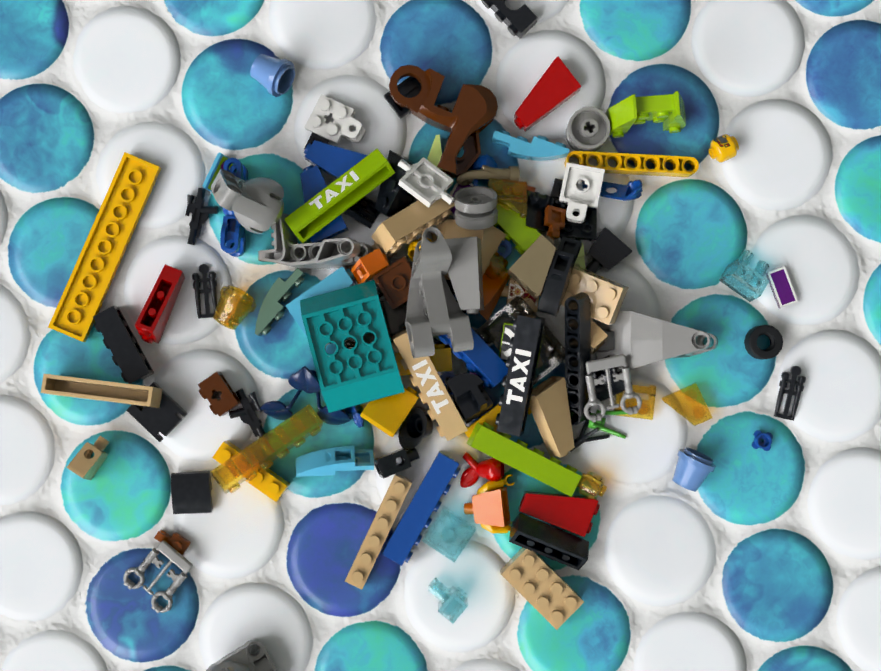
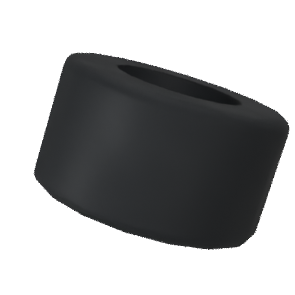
(775, 337)

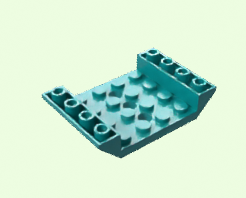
(357, 373)

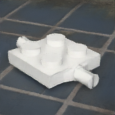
(425, 182)

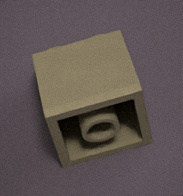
(533, 266)

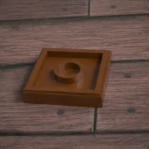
(395, 282)

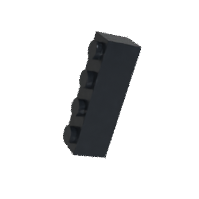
(123, 345)
(549, 541)

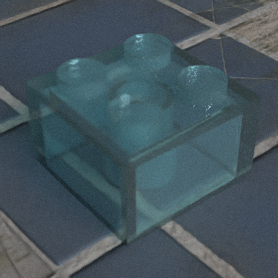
(449, 534)

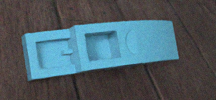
(538, 150)
(334, 459)

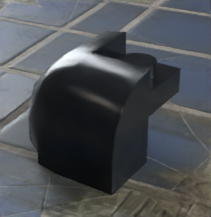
(469, 395)

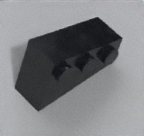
(391, 196)

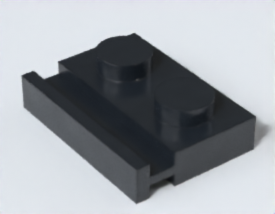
(408, 88)
(364, 212)

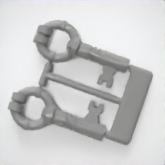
(606, 363)
(174, 557)

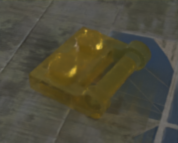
(647, 408)

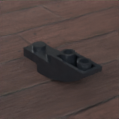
(558, 276)

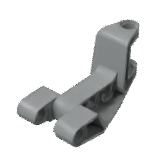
(320, 255)
(431, 303)
(653, 340)

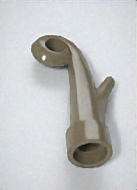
(510, 173)

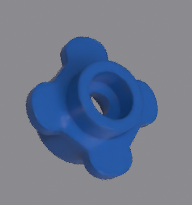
(766, 445)

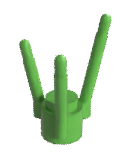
(600, 424)

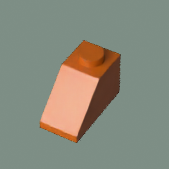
(369, 266)

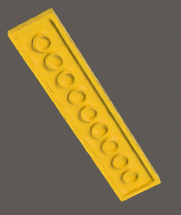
(104, 247)

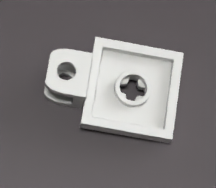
(342, 126)
(578, 199)

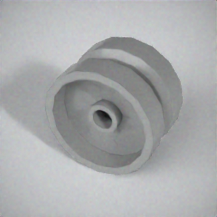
(595, 122)
(476, 207)

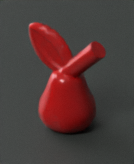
(489, 469)

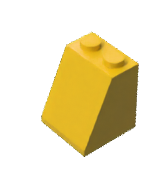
(390, 411)

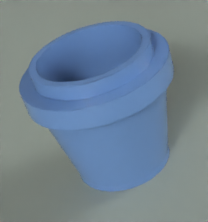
(273, 74)
(692, 468)

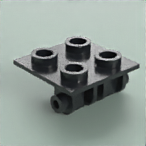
(536, 209)
(583, 231)

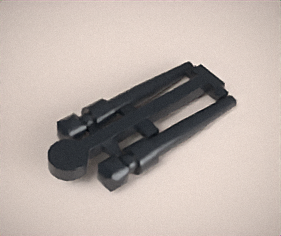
(204, 269)
(795, 371)

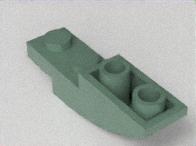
(271, 307)

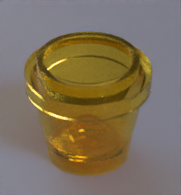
(233, 306)

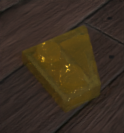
(511, 194)
(689, 404)

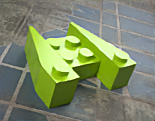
(638, 110)

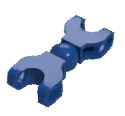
(231, 229)

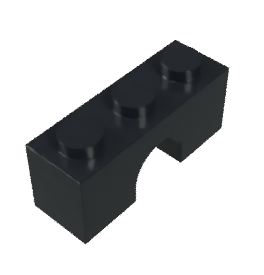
(518, 20)

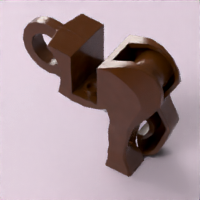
(471, 114)

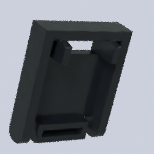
(159, 419)

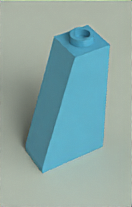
(337, 280)

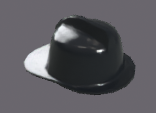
(415, 428)

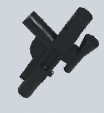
(199, 214)
(248, 412)

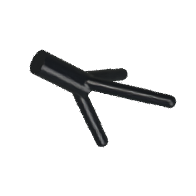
(586, 438)

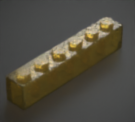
(267, 449)

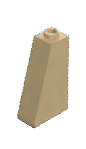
(552, 415)

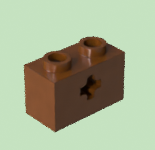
(218, 383)

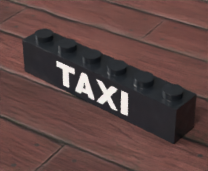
(520, 374)

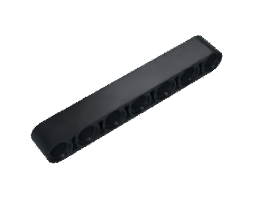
(577, 353)

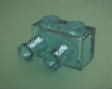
(743, 279)
(452, 600)

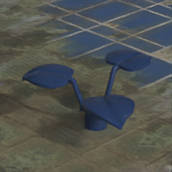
(308, 382)

